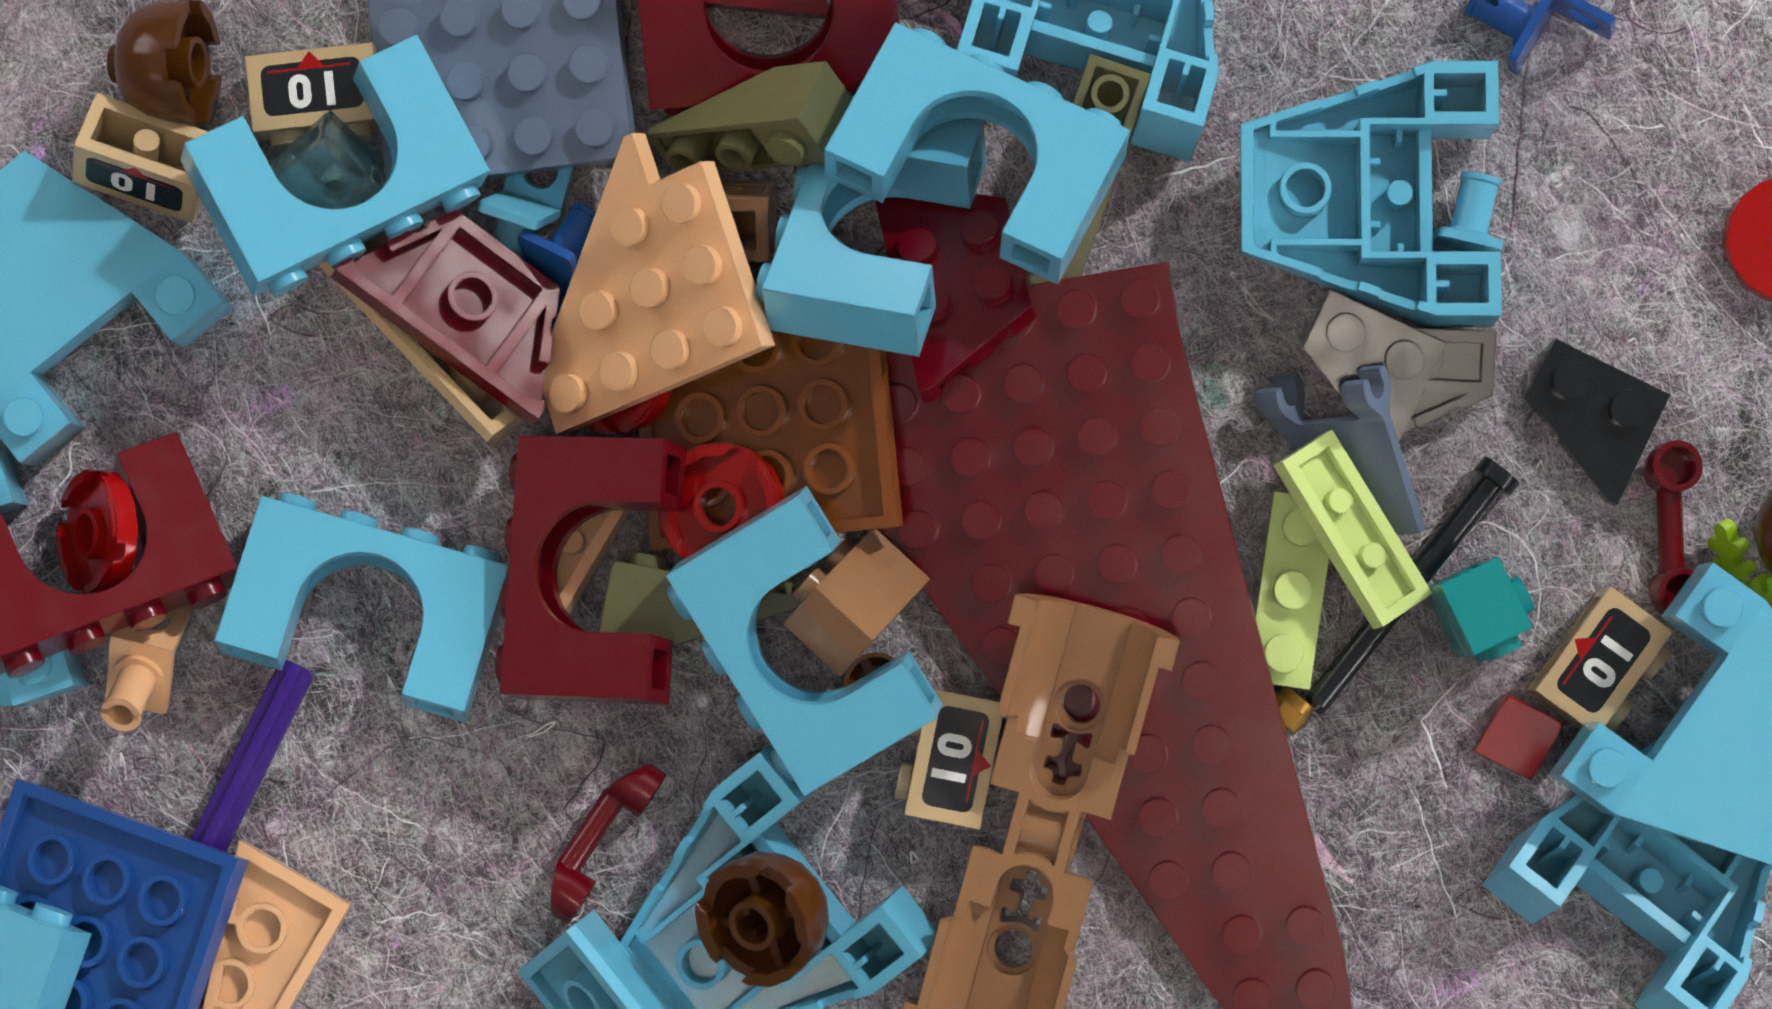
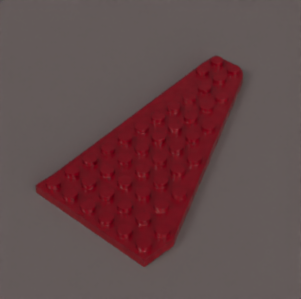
(1092, 481)

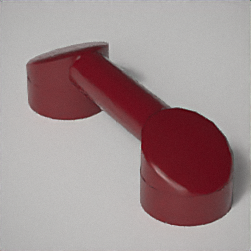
(1668, 472)
(569, 884)

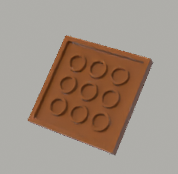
(811, 413)

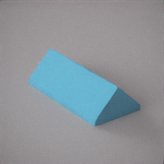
(590, 971)

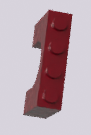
(694, 62)
(555, 491)
(179, 566)

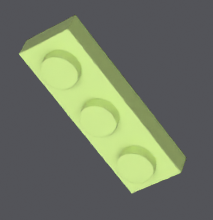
(1352, 529)
(1290, 593)

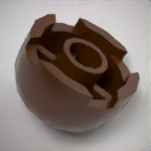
(165, 61)
(763, 917)

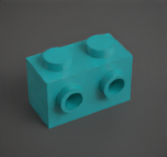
(1482, 610)

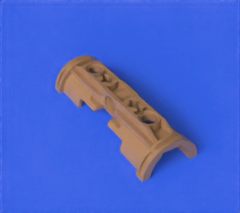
(1055, 649)

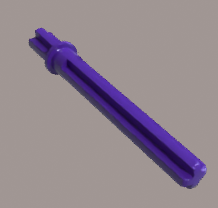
(252, 756)

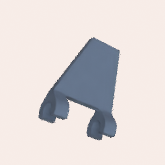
(1366, 437)

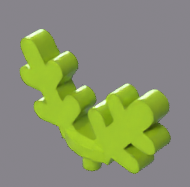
(1731, 559)

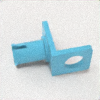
(525, 206)
(1471, 216)

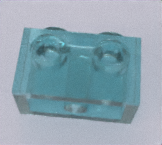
(329, 166)

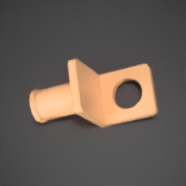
(141, 671)

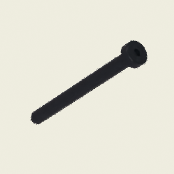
(1491, 482)

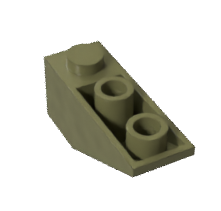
(760, 123)
(640, 602)

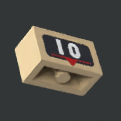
(301, 86)
(136, 158)
(1602, 661)
(952, 762)

